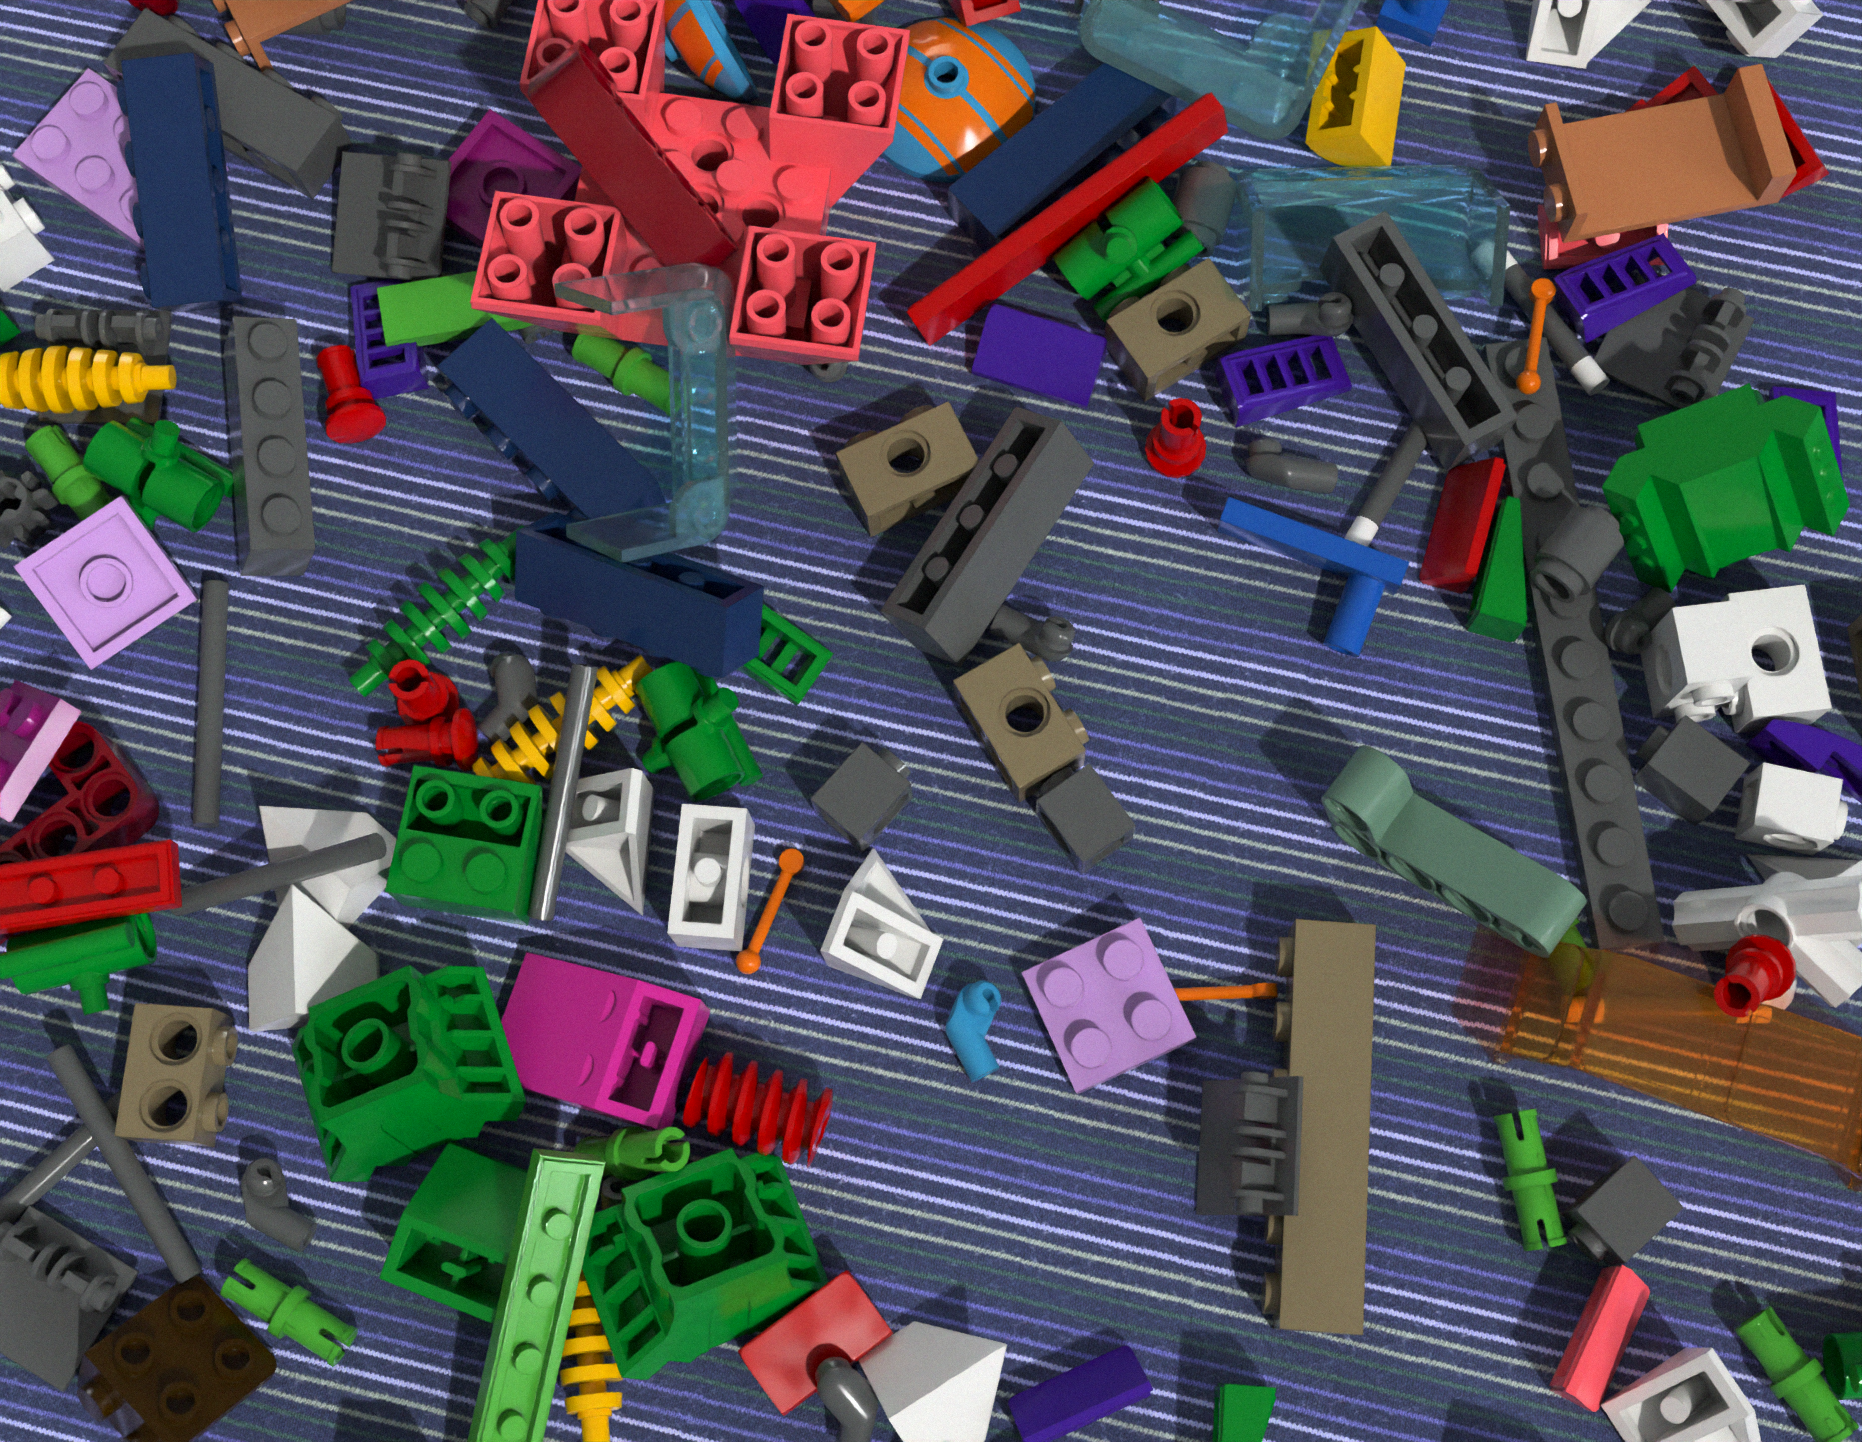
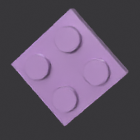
(106, 582)
(1109, 1006)

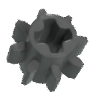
(32, 511)

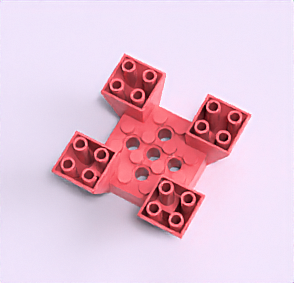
(755, 167)

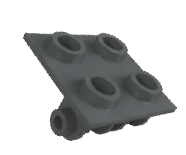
(391, 216)
(113, 330)
(1678, 346)
(1250, 1146)
(55, 1295)

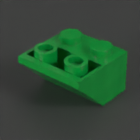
(467, 845)
(458, 1232)

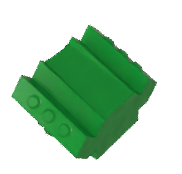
(1724, 484)
(405, 1068)
(699, 1260)

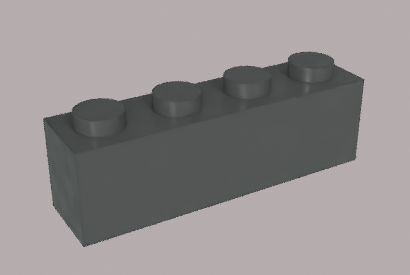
(259, 112)
(1417, 341)
(268, 447)
(988, 536)

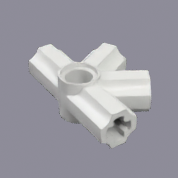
(1805, 915)

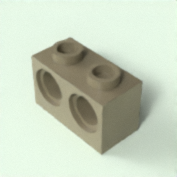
(157, 1074)

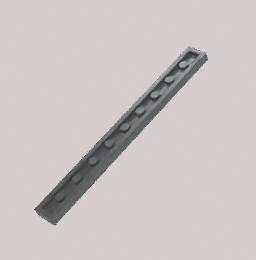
(1576, 673)

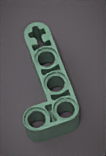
(1448, 858)

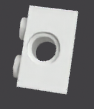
(1782, 627)
(1696, 660)
(711, 877)

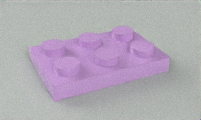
(83, 154)

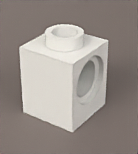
(1791, 809)

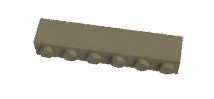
(1328, 1043)

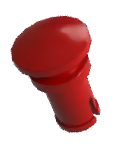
(349, 406)
(1176, 443)
(422, 693)
(435, 741)
(1755, 972)

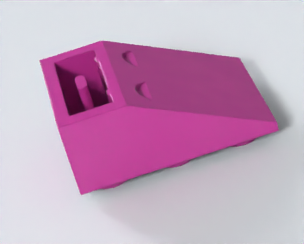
(602, 1040)

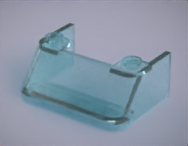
(1258, 84)
(1443, 212)
(703, 416)

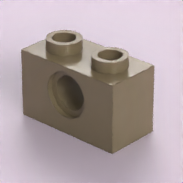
(1160, 358)
(892, 497)
(1013, 683)

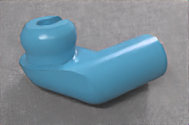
(969, 1025)

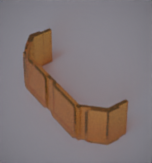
(1676, 1045)

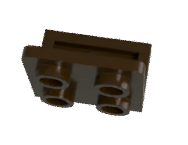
(173, 1367)

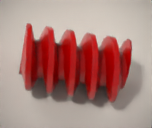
(758, 1109)

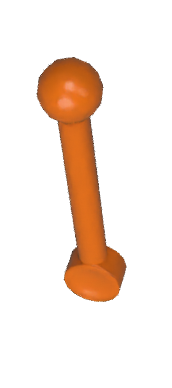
(1541, 295)
(791, 864)
(1253, 991)

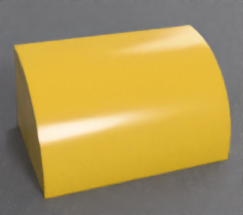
(1358, 102)

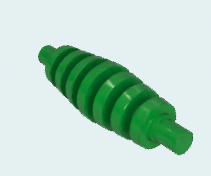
(442, 611)

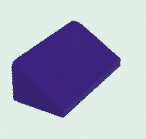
(1039, 356)
(1080, 1396)

